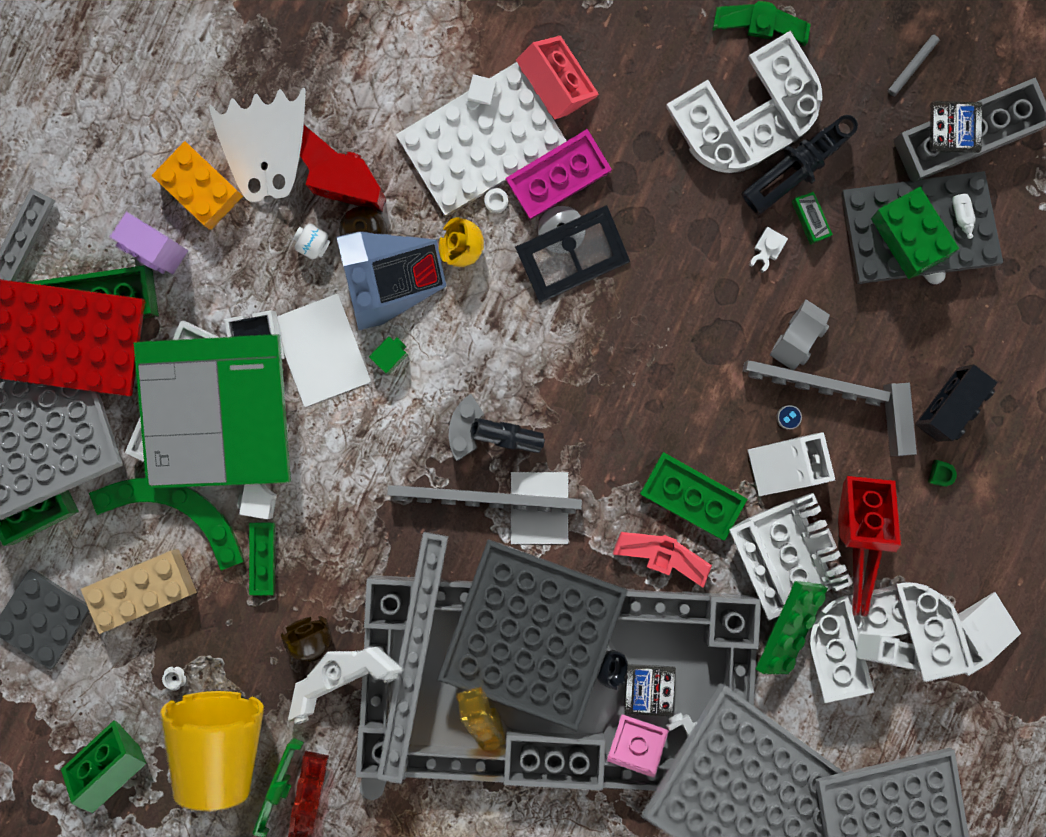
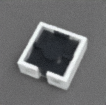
(260, 324)

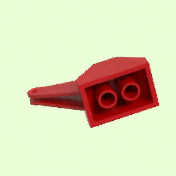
(338, 174)
(870, 522)

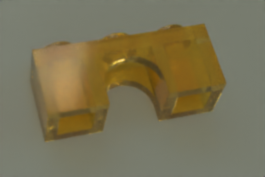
(480, 719)

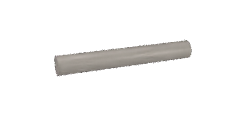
(913, 65)

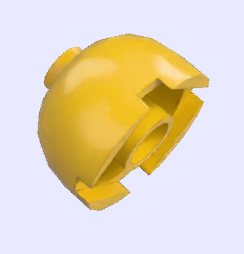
(461, 243)

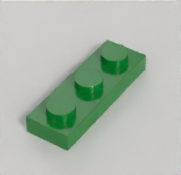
(262, 558)

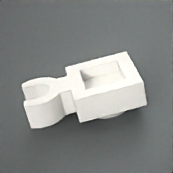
(769, 246)

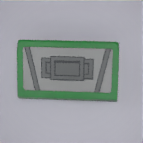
(811, 217)

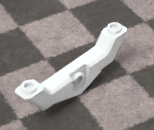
(335, 671)

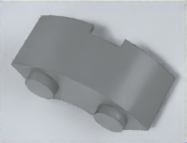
(800, 335)
(460, 426)

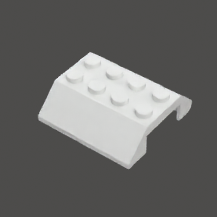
(784, 549)

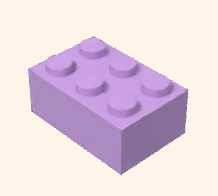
(148, 244)

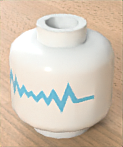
(311, 241)

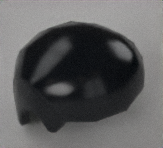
(613, 669)

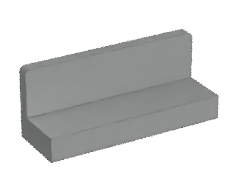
(900, 420)

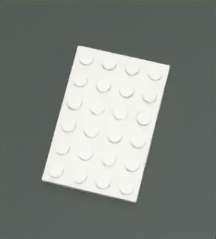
(475, 146)

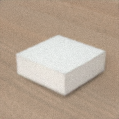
(481, 90)

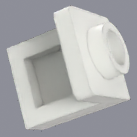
(678, 720)

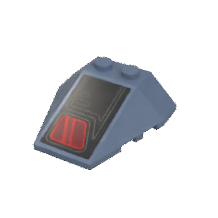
(388, 274)

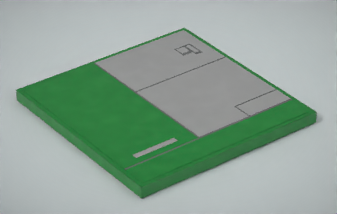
(212, 411)

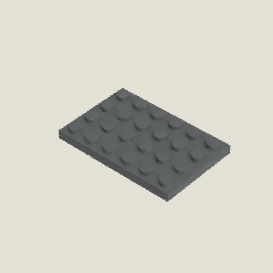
(873, 257)

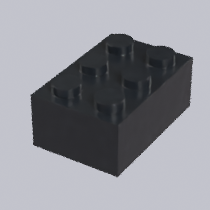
(957, 403)

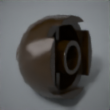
(363, 220)
(307, 639)

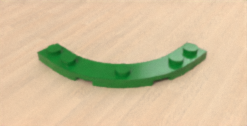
(183, 499)

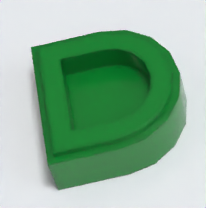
(942, 474)

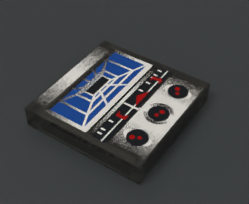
(955, 126)
(649, 690)

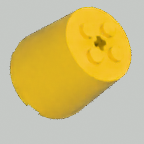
(211, 748)

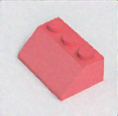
(556, 76)

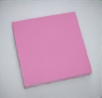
(637, 745)

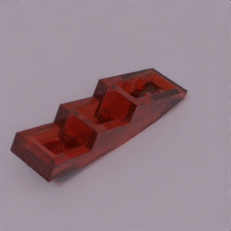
(308, 795)

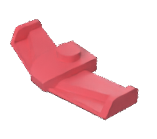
(663, 555)

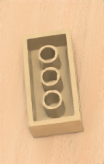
(138, 590)

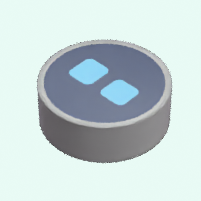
(789, 417)

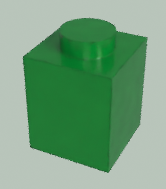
(389, 354)

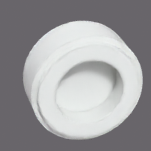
(496, 200)

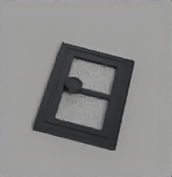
(572, 254)

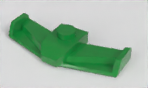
(762, 20)
(278, 788)

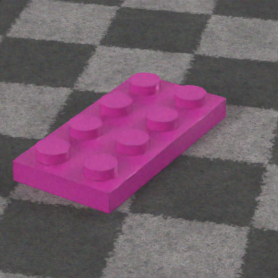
(558, 174)

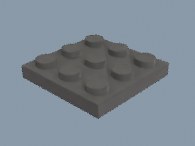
(42, 619)

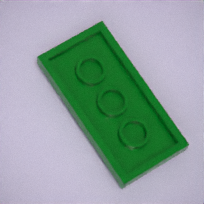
(693, 496)
(791, 628)

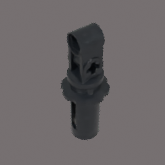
(804, 159)

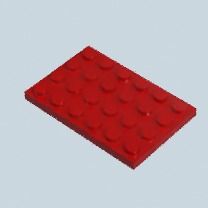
(69, 337)

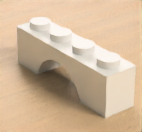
(257, 500)
(887, 651)

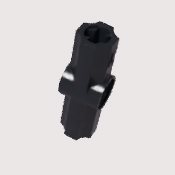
(507, 435)

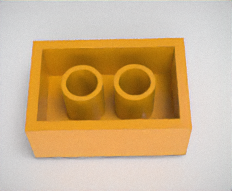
(197, 185)

